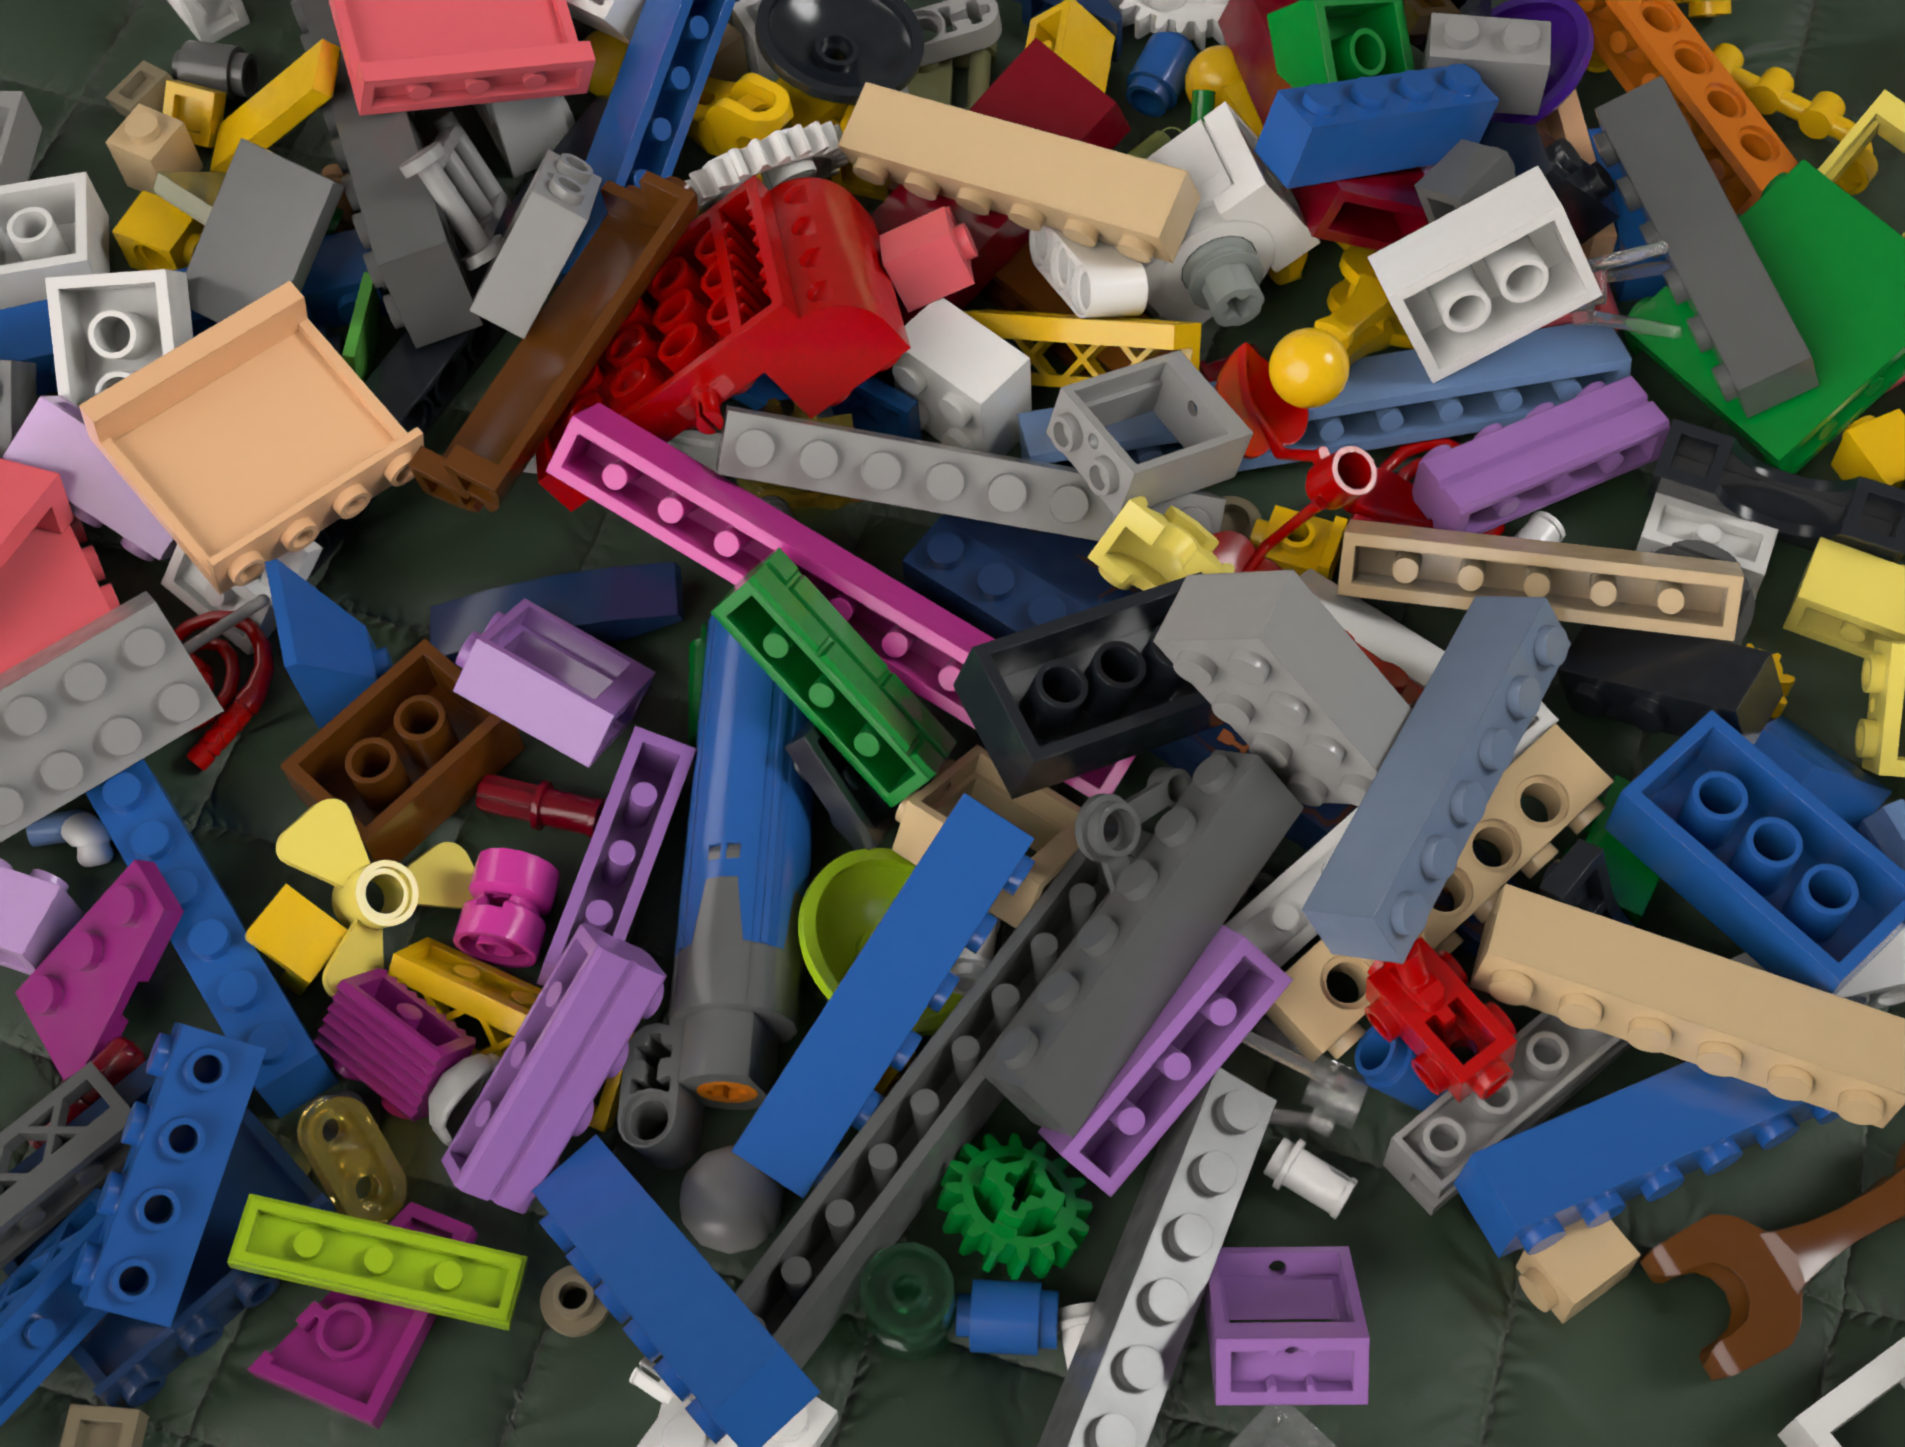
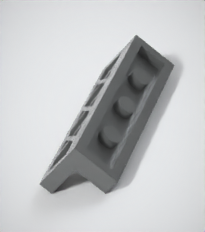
(68, 1170)

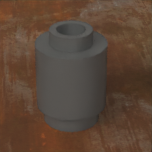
(217, 67)

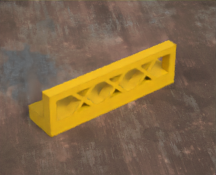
(1098, 332)
(486, 994)

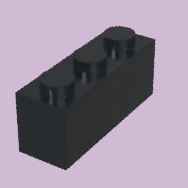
(1669, 680)

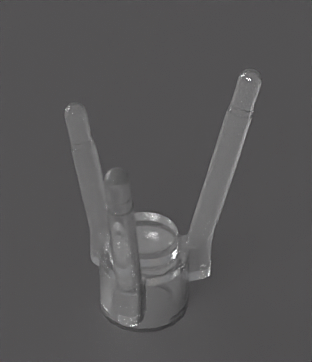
(1600, 267)
(1332, 1087)

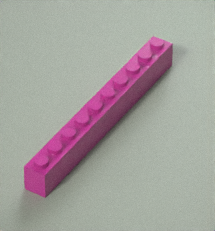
(736, 531)

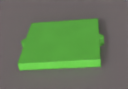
(363, 330)

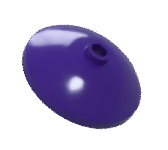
(1570, 50)

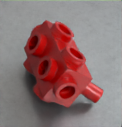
(1437, 1012)

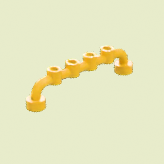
(1774, 93)

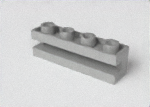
(1548, 1069)

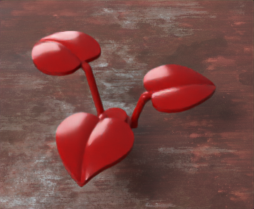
(1334, 481)

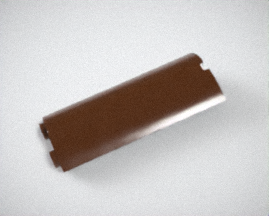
(560, 345)

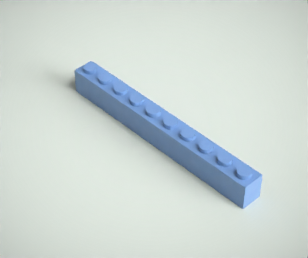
(1396, 403)

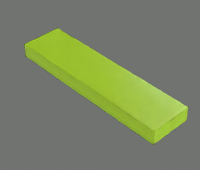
(378, 1262)

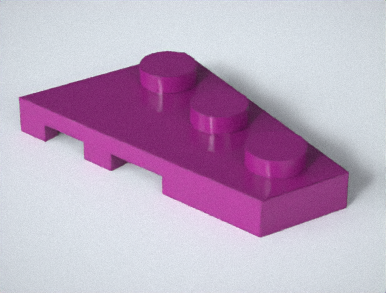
(92, 972)
(353, 1348)

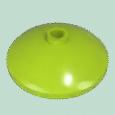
(844, 910)

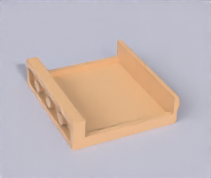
(250, 439)

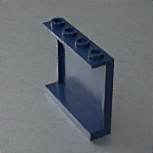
(133, 1357)

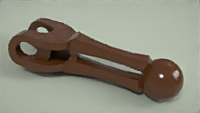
(1768, 1270)

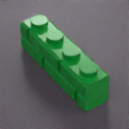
(835, 678)

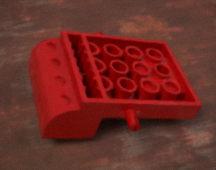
(750, 289)

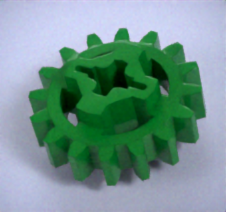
(1048, 1213)

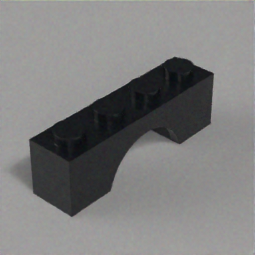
(1722, 476)

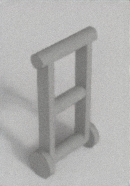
(462, 189)

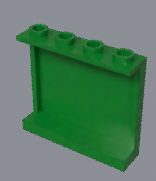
(1846, 295)

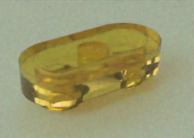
(351, 1155)

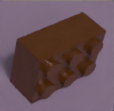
(404, 754)

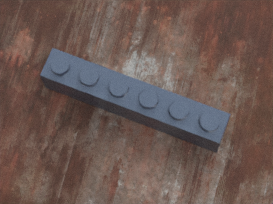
(1437, 779)

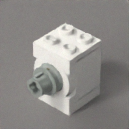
(1237, 229)

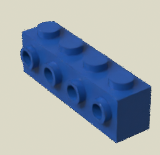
(1373, 124)
(169, 1176)

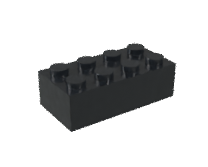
(1080, 692)

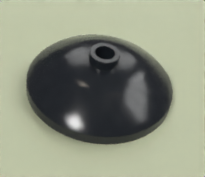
(840, 45)

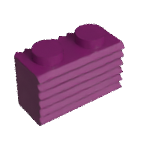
(390, 1041)

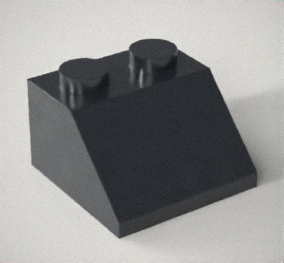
(1579, 186)

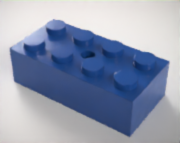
(1761, 857)

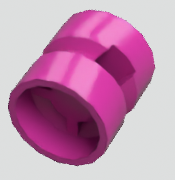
(504, 917)

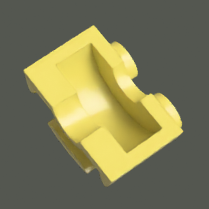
(1154, 548)

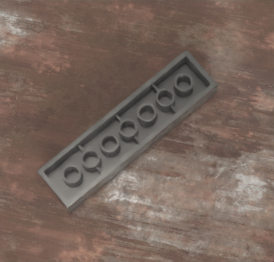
(398, 217)

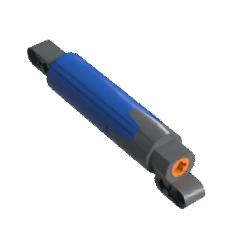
(737, 913)

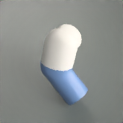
(79, 830)

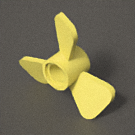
(330, 848)

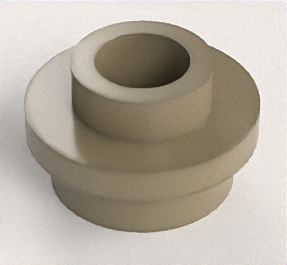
(571, 1321)

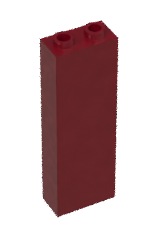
(1032, 92)
(1351, 211)

